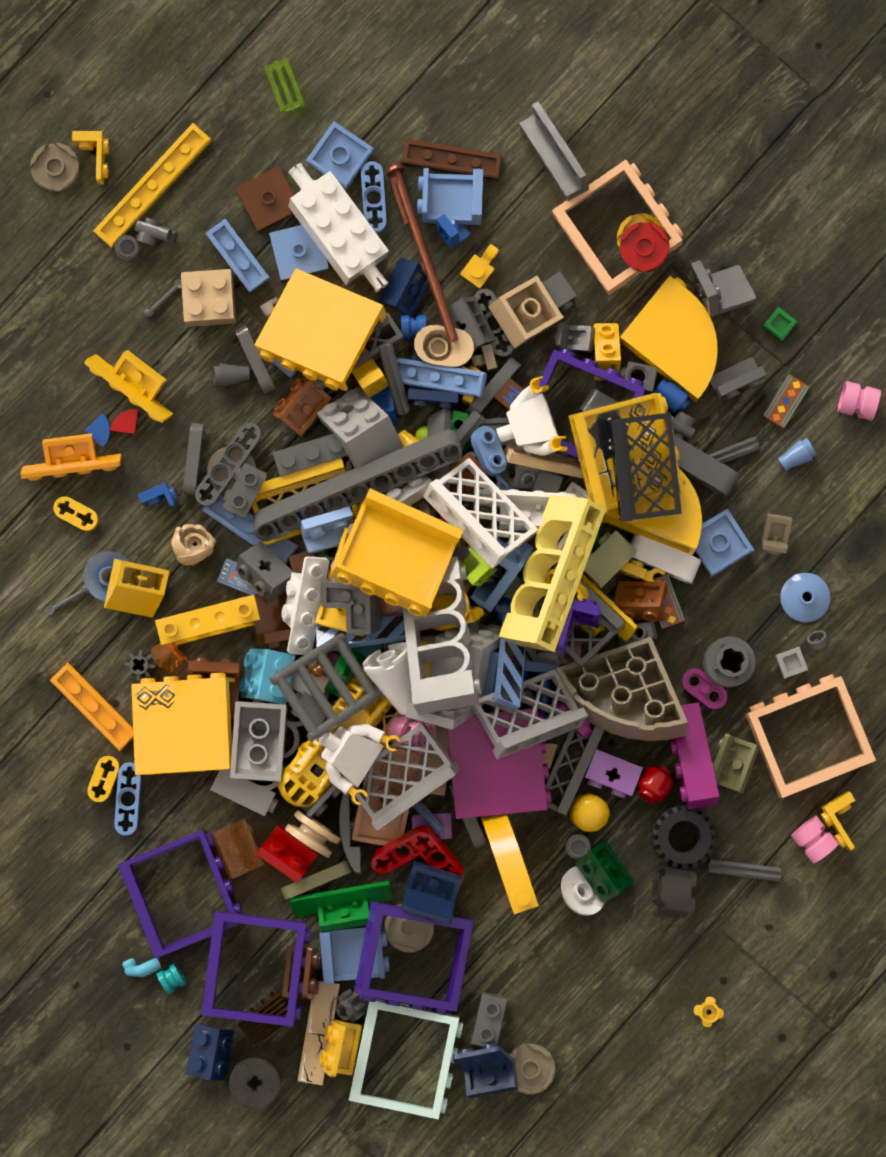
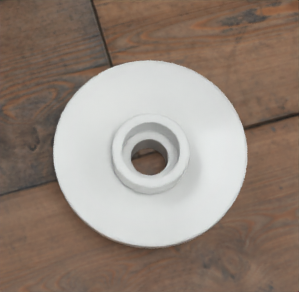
(583, 904)

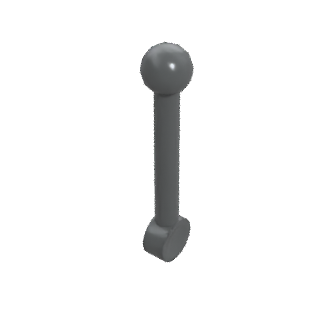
(150, 311)
(50, 610)

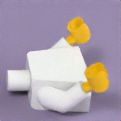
(532, 422)
(351, 755)

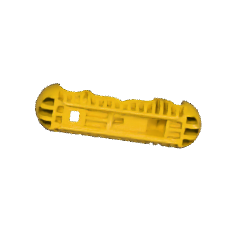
(298, 783)

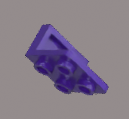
(581, 612)

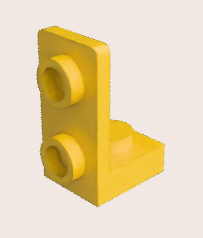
(87, 141)
(607, 346)
(370, 377)
(840, 805)

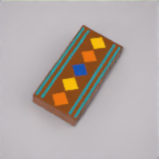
(785, 401)
(671, 605)

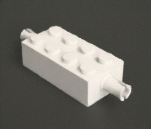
(338, 228)

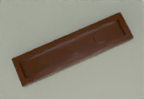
(450, 159)

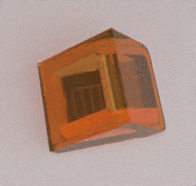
(168, 656)

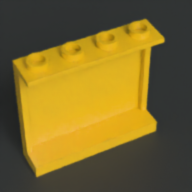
(319, 329)
(397, 553)

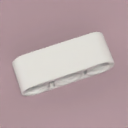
(672, 561)

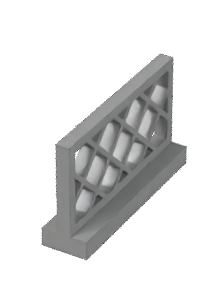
(535, 733)
(418, 790)

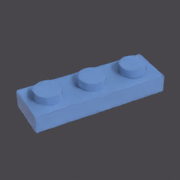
(237, 255)

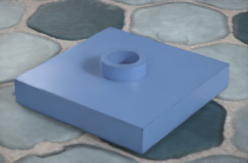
(341, 154)
(296, 250)
(722, 543)

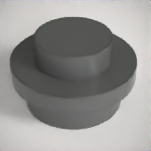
(126, 247)
(577, 846)

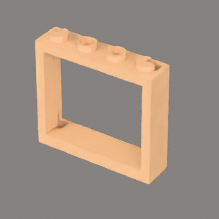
(646, 192)
(825, 774)

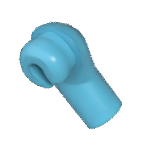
(141, 970)

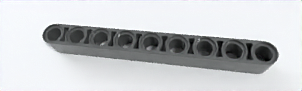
(354, 485)

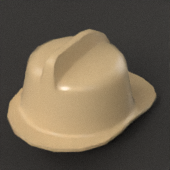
(434, 347)

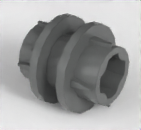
(743, 668)

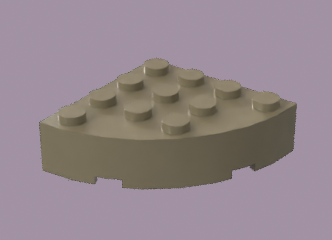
(627, 693)

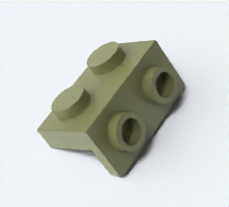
(734, 762)

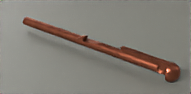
(409, 217)

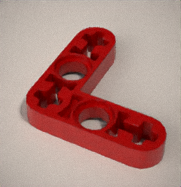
(416, 847)

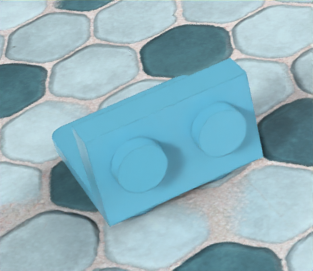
(260, 666)

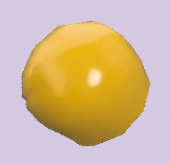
(589, 812)

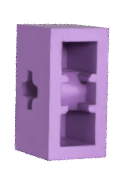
(627, 772)

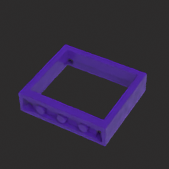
(589, 367)
(142, 907)
(368, 955)
(214, 960)

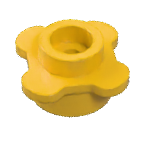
(708, 1019)

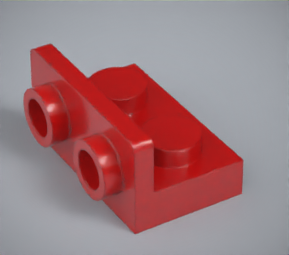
(287, 853)

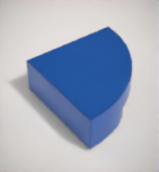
(101, 430)

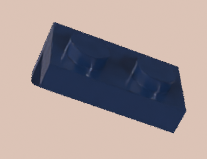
(210, 1052)

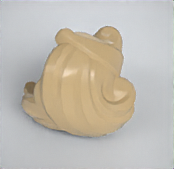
(183, 544)

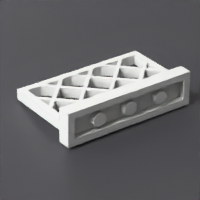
(479, 538)

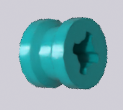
(171, 978)

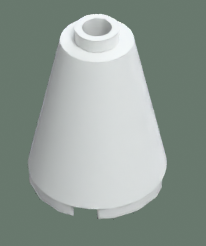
(391, 675)

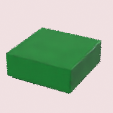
(779, 324)

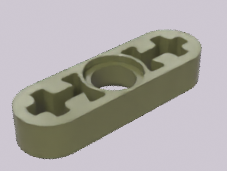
(316, 879)

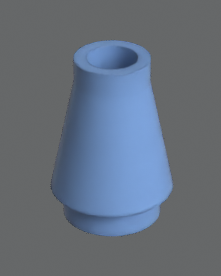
(798, 454)

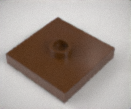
(266, 198)

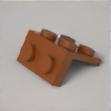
(204, 667)

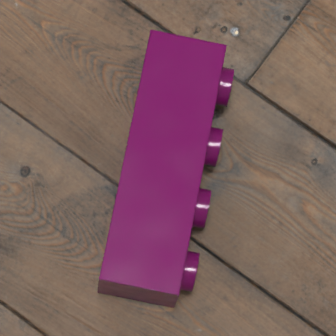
(695, 762)

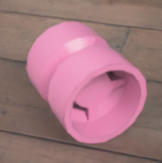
(859, 400)
(402, 725)
(814, 839)

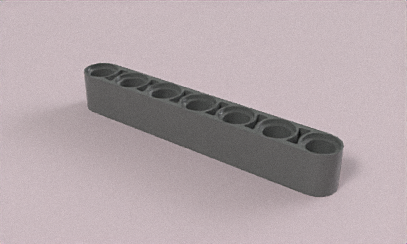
(692, 460)

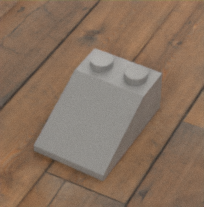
(258, 741)

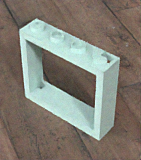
(444, 1078)

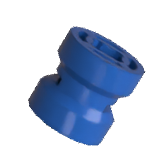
(411, 327)

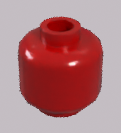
(655, 784)

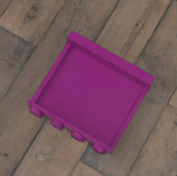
(494, 785)

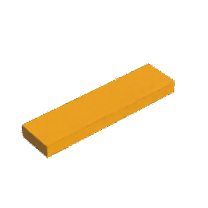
(93, 706)

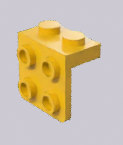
(340, 1047)

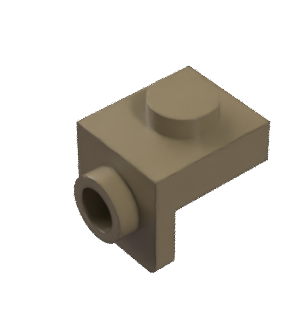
(776, 534)

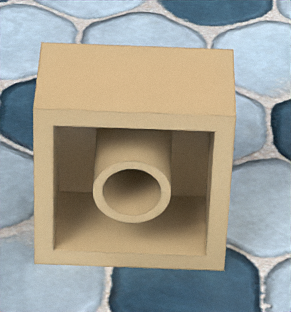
(208, 297)
(525, 311)

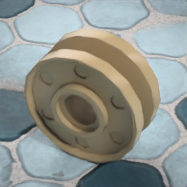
(313, 833)

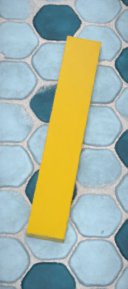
(152, 185)

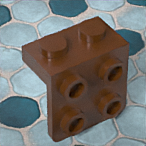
(271, 627)
(310, 983)

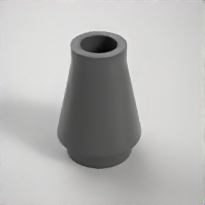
(230, 374)

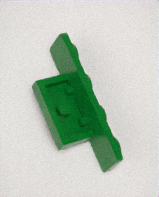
(342, 907)

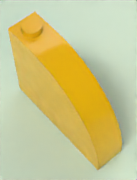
(675, 337)
(675, 531)
(509, 862)

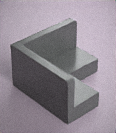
(362, 610)

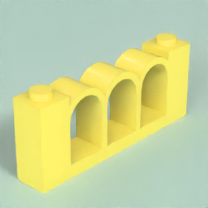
(561, 514)

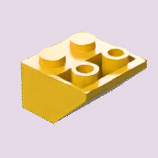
(136, 588)

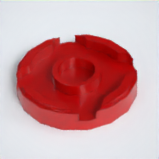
(644, 246)

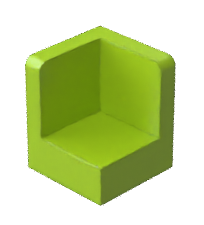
(477, 568)

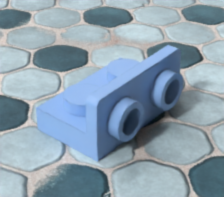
(325, 529)

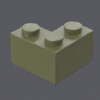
(608, 559)

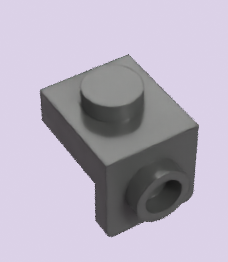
(574, 337)

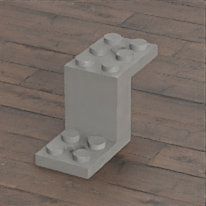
(368, 435)
(483, 641)

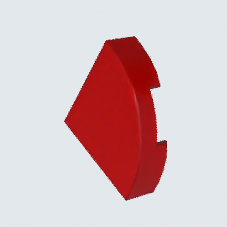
(126, 422)

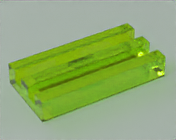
(277, 65)

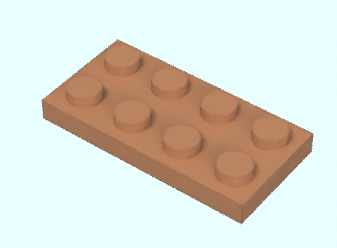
(362, 828)

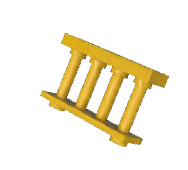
(208, 621)

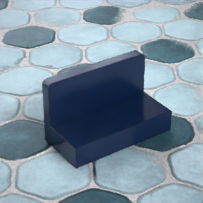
(405, 287)

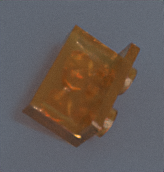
(237, 848)

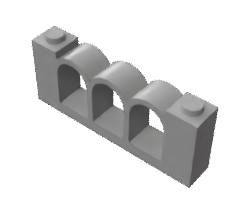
(452, 689)
(251, 794)

